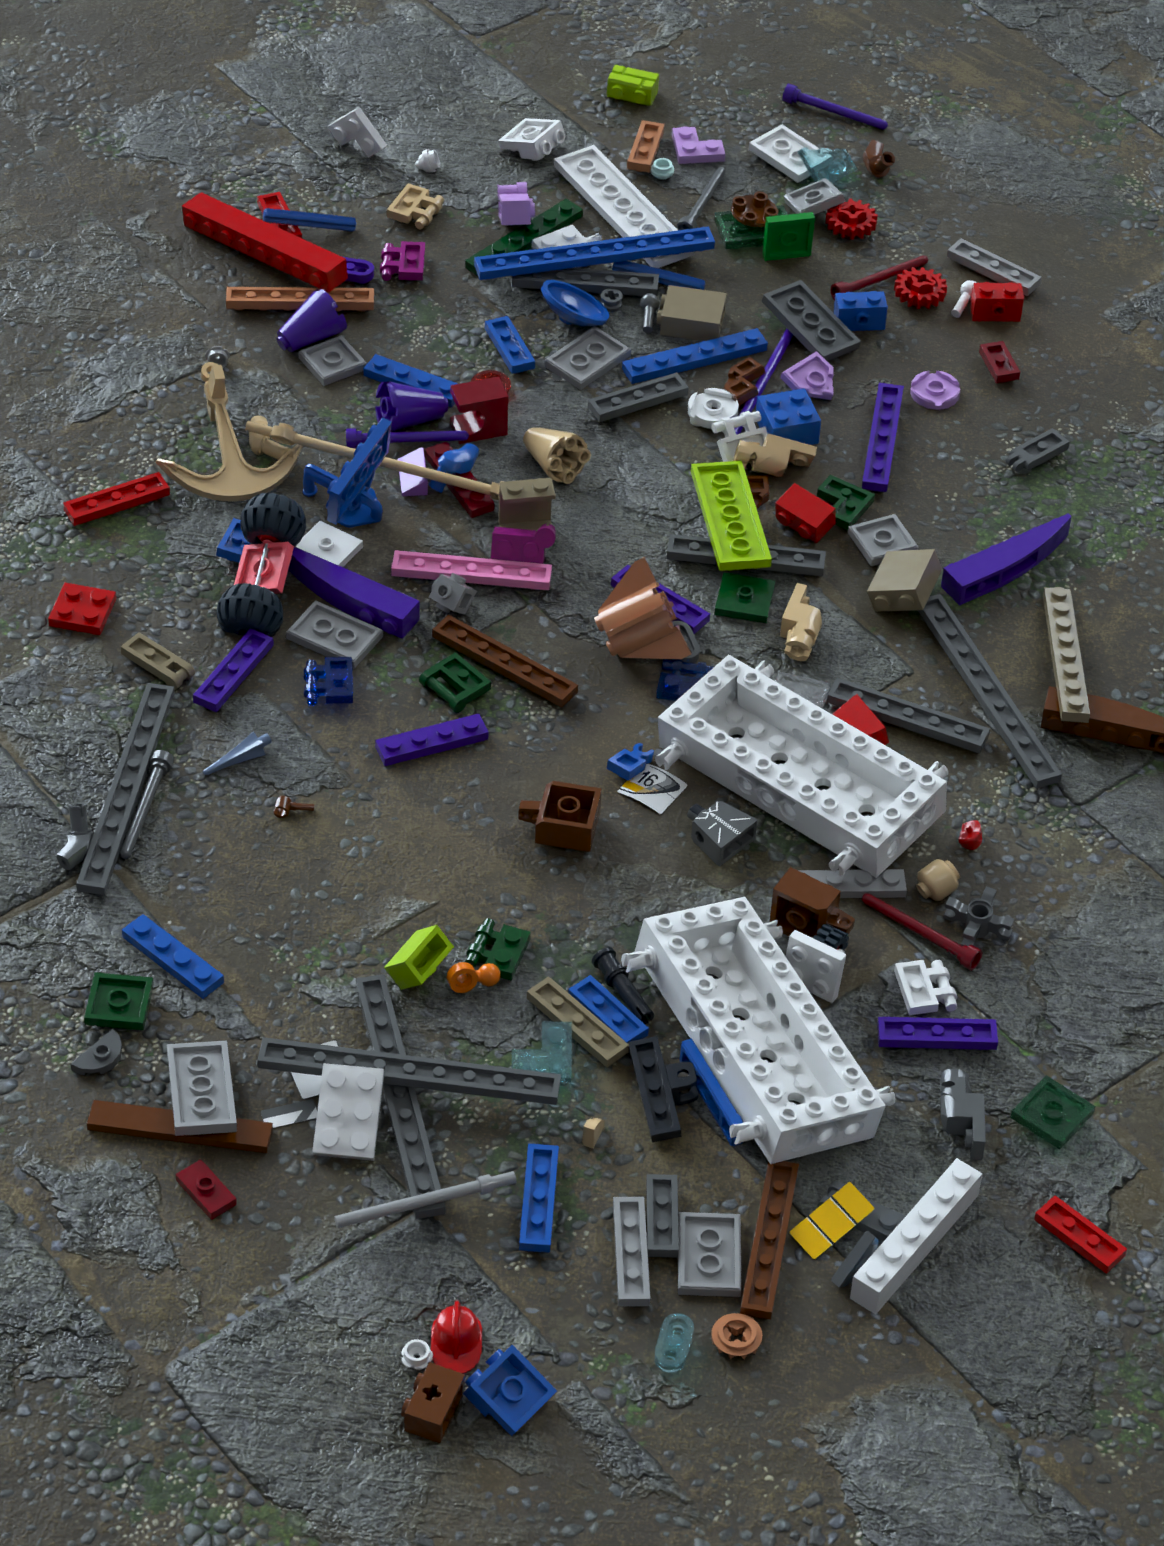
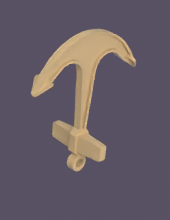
(236, 477)

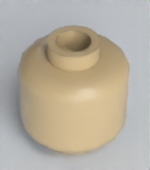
(937, 879)

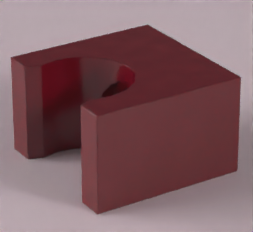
(485, 408)

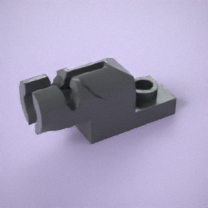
(963, 1111)

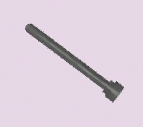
(689, 221)
(160, 763)

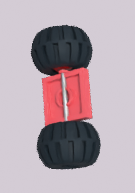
(273, 529)

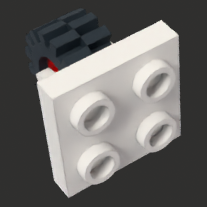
(819, 960)

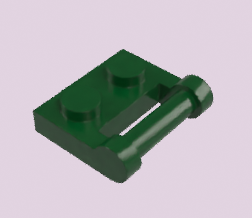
(459, 675)

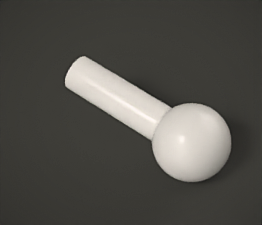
(966, 291)

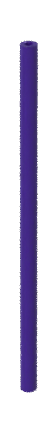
(769, 369)

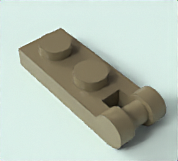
(157, 660)

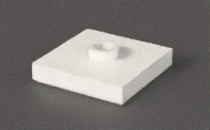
(330, 544)

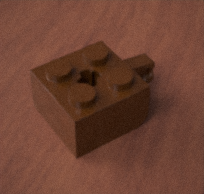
(564, 816)
(806, 905)

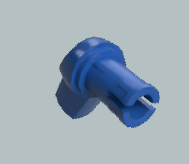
(455, 462)

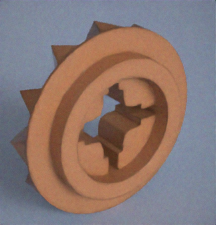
(736, 1324)

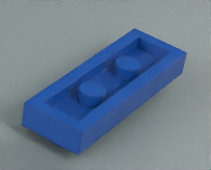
(509, 345)
(608, 1009)

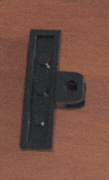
(661, 1087)

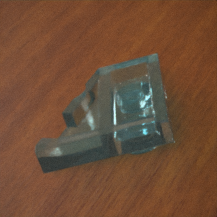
(827, 163)

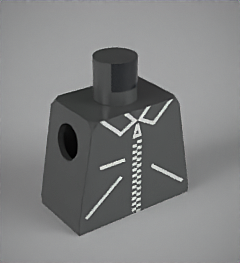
(721, 830)

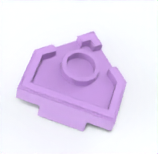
(812, 374)

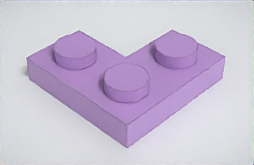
(692, 150)

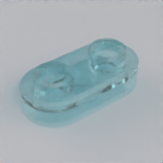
(674, 1345)

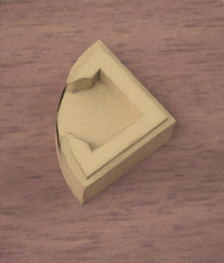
(592, 1131)

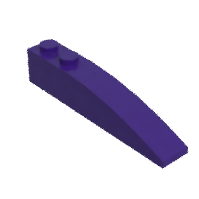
(356, 594)

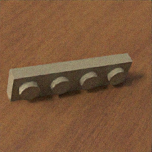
(586, 1027)

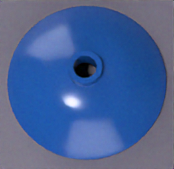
(573, 304)

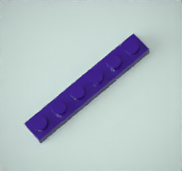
(882, 437)

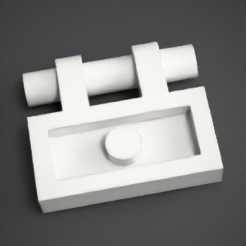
(726, 425)
(918, 990)

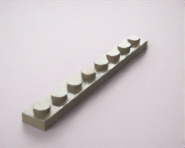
(1066, 655)

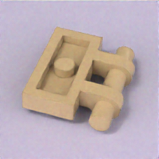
(409, 204)

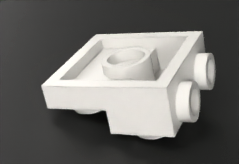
(534, 138)

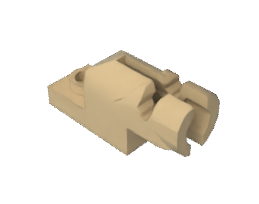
(774, 454)
(800, 624)

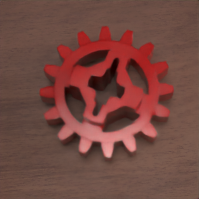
(851, 219)
(920, 288)

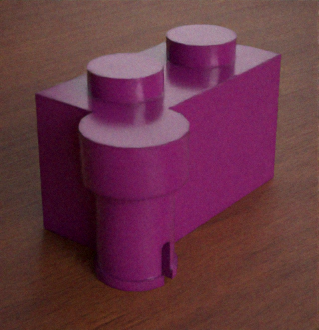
(522, 544)

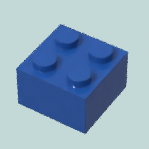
(790, 416)

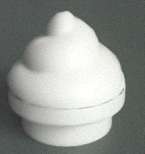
(428, 161)

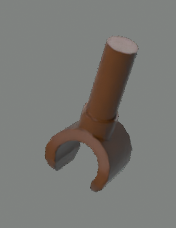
(284, 805)

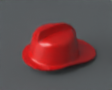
(456, 1339)

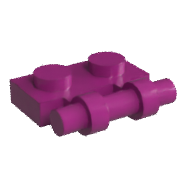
(410, 264)

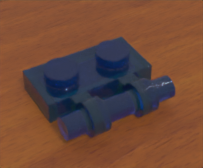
(337, 684)
(675, 685)

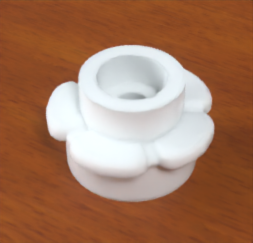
(416, 1348)

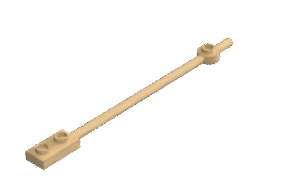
(285, 435)

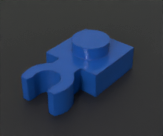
(629, 764)

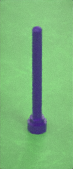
(793, 94)
(355, 437)

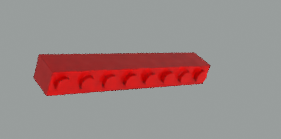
(265, 242)

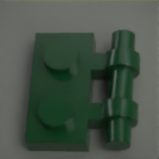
(507, 948)

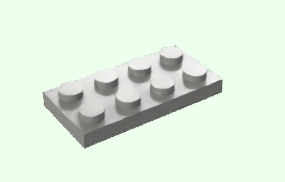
(201, 1088)

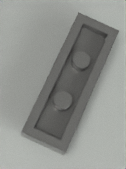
(662, 1215)

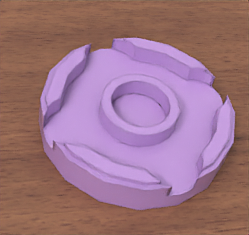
(935, 390)

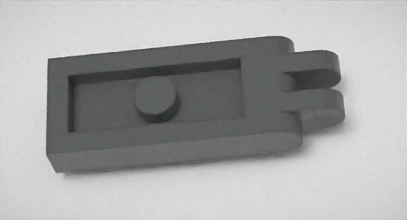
(1037, 450)

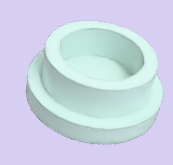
(662, 168)

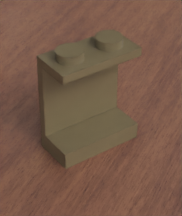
(525, 503)

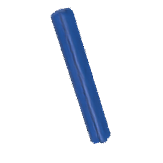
(309, 219)
(665, 277)

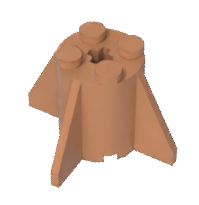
(640, 618)

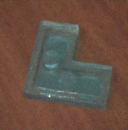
(554, 1054)

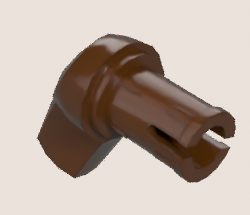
(876, 162)

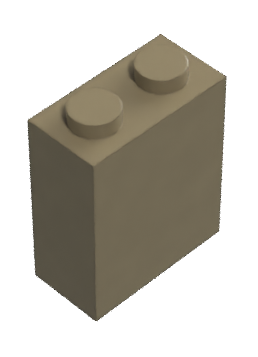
(691, 313)
(904, 580)

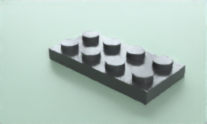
(811, 320)

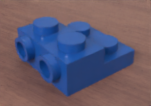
(508, 1389)

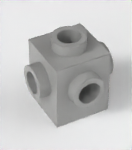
(452, 593)

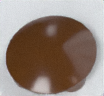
(753, 209)

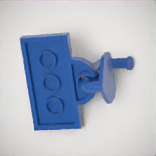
(350, 495)

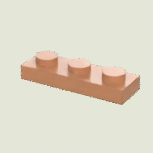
(645, 146)

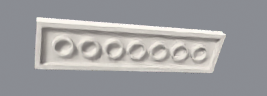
(615, 198)

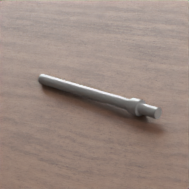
(483, 1185)

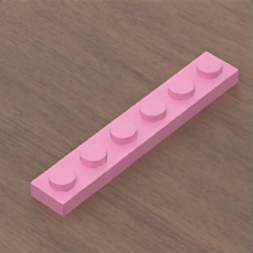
(472, 569)

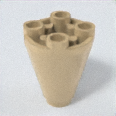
(557, 452)

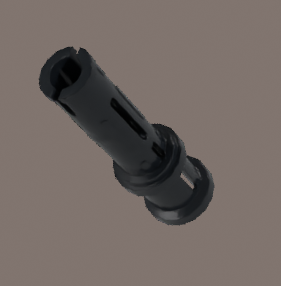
(617, 977)

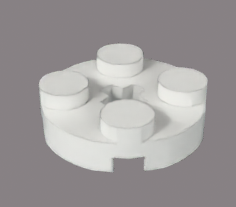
(701, 406)

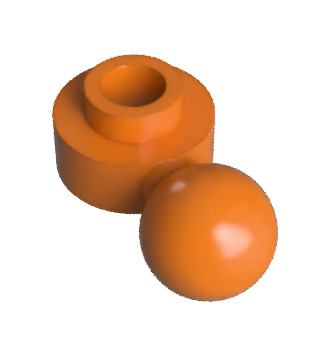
(487, 975)

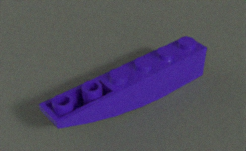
(1003, 562)

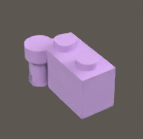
(515, 205)

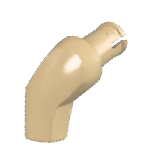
(262, 444)

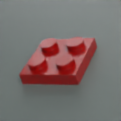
(82, 608)

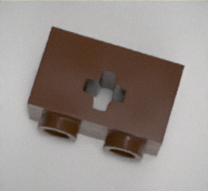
(433, 1402)

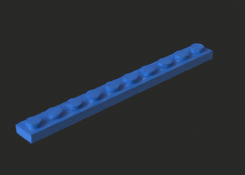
(594, 253)

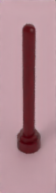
(843, 287)
(967, 955)

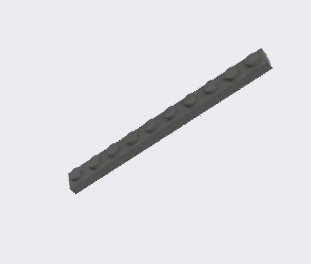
(990, 693)
(125, 790)
(414, 1071)
(400, 1100)

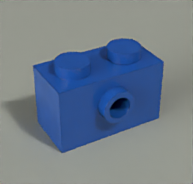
(861, 310)

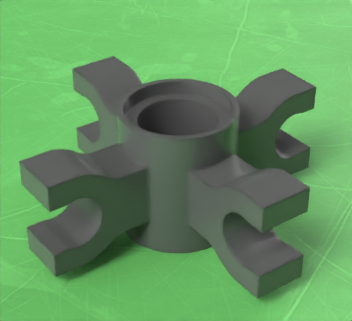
(979, 917)

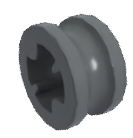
(612, 299)

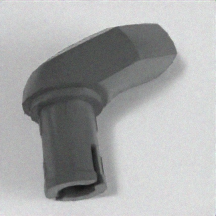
(78, 837)

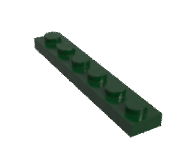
(521, 238)

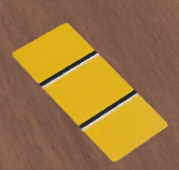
(831, 1220)

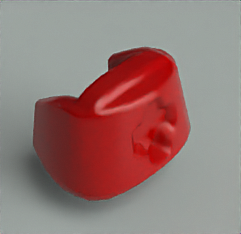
(971, 835)

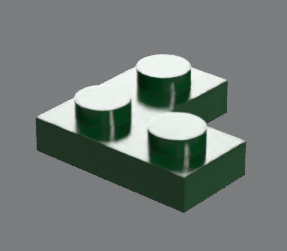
(848, 499)

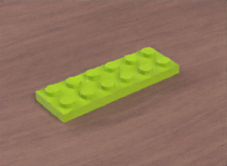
(731, 515)

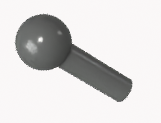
(649, 303)

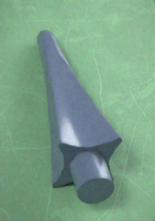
(248, 749)

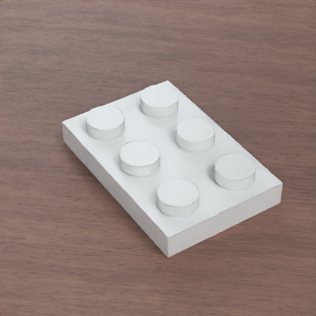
(780, 150)
(348, 1111)

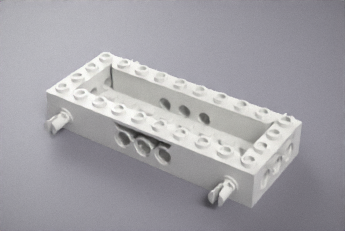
(816, 752)
(780, 1024)

